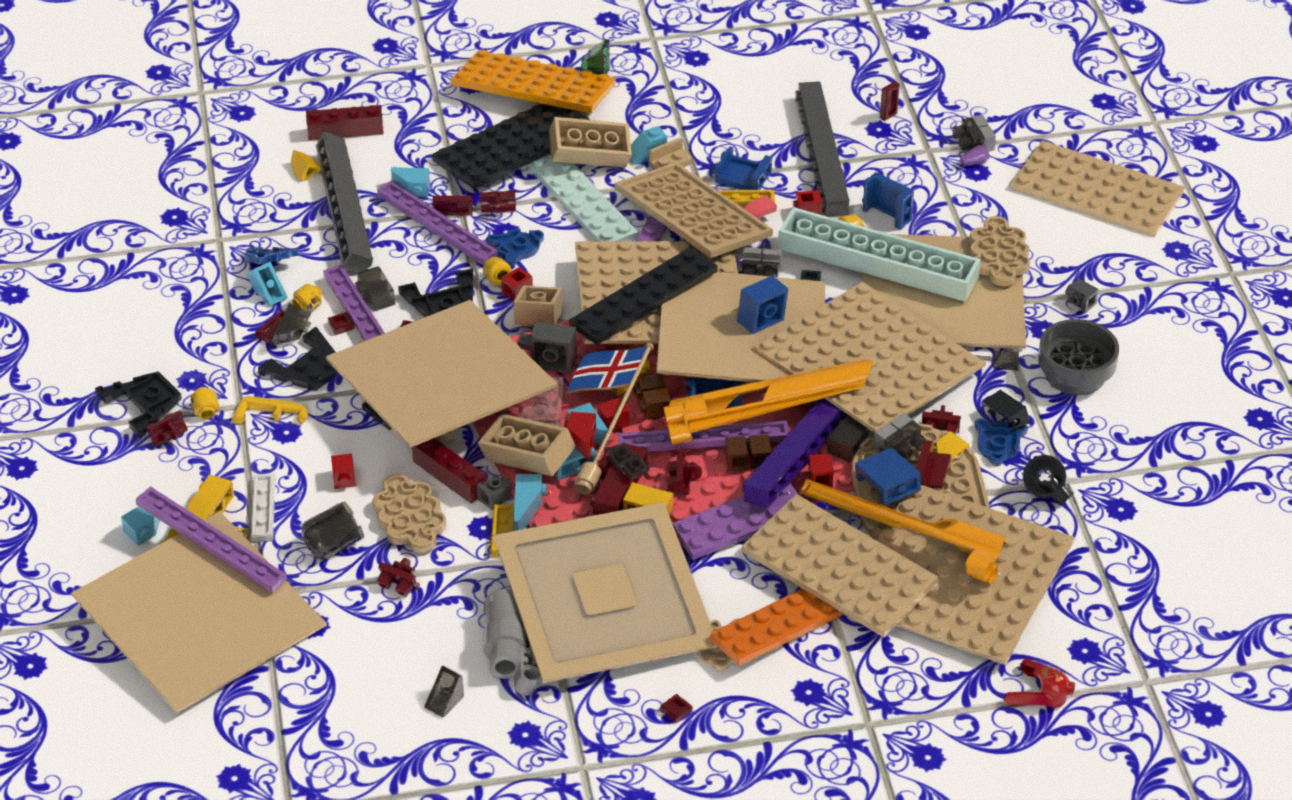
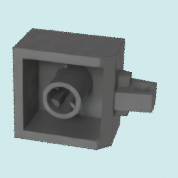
(551, 346)

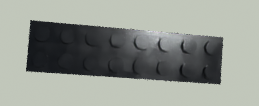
(643, 295)

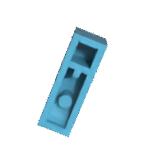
(528, 498)

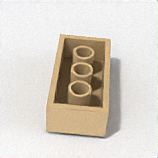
(590, 142)
(527, 444)

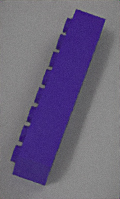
(792, 454)

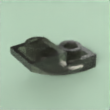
(626, 462)

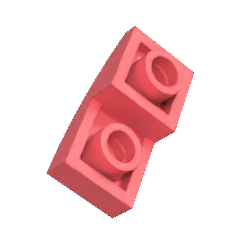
(761, 207)

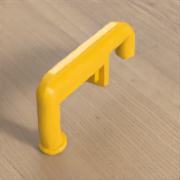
(269, 405)

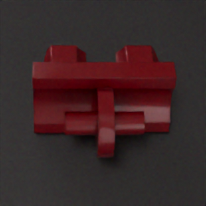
(498, 201)
(942, 420)
(167, 428)
(682, 474)
(399, 572)

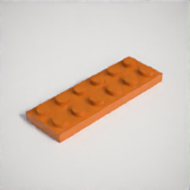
(773, 626)

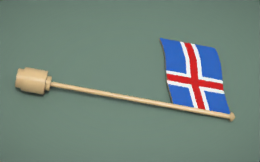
(603, 372)

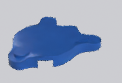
(516, 244)
(261, 256)
(997, 441)

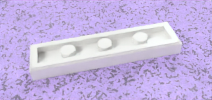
(263, 508)

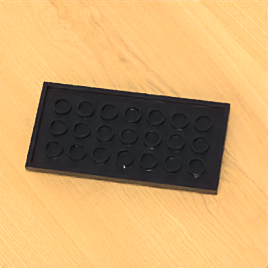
(502, 146)

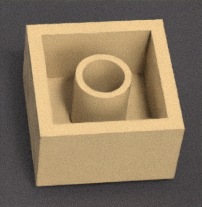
(538, 304)

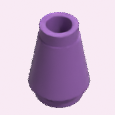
(975, 156)

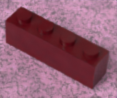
(345, 121)
(448, 468)
(615, 486)

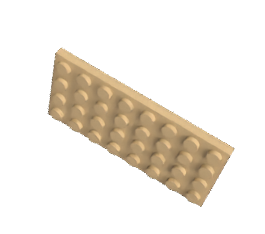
(1098, 188)
(693, 210)
(840, 565)

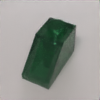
(597, 59)

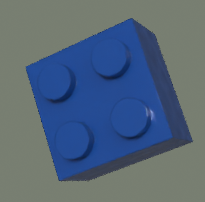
(762, 304)

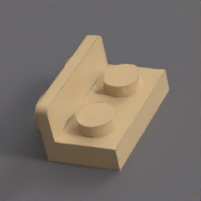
(668, 154)

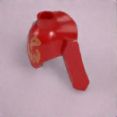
(1054, 686)

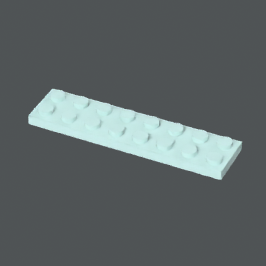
(583, 200)

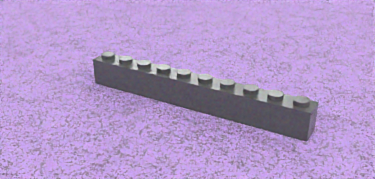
(822, 149)
(344, 203)

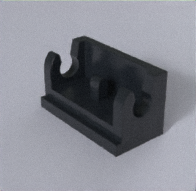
(1008, 408)

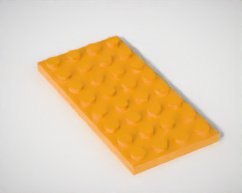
(534, 81)

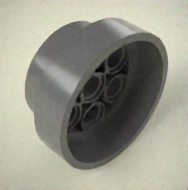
(1078, 356)

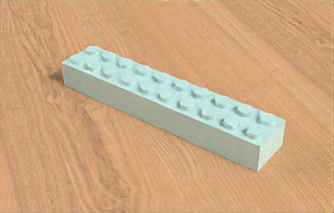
(879, 254)

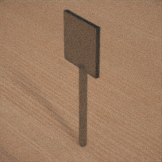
(1003, 360)

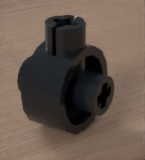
(1044, 489)

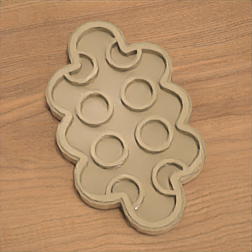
(1000, 250)
(409, 513)

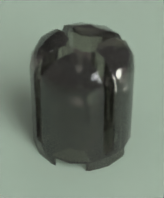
(331, 531)

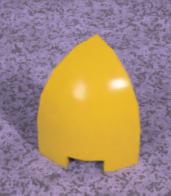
(304, 165)

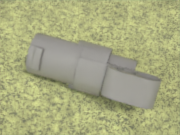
(506, 642)

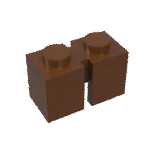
(652, 395)
(737, 448)

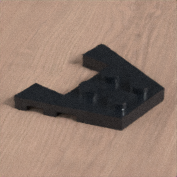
(440, 300)
(308, 371)
(149, 392)

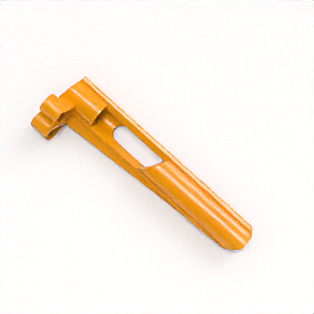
(709, 411)
(979, 543)

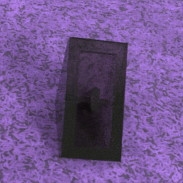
(445, 692)

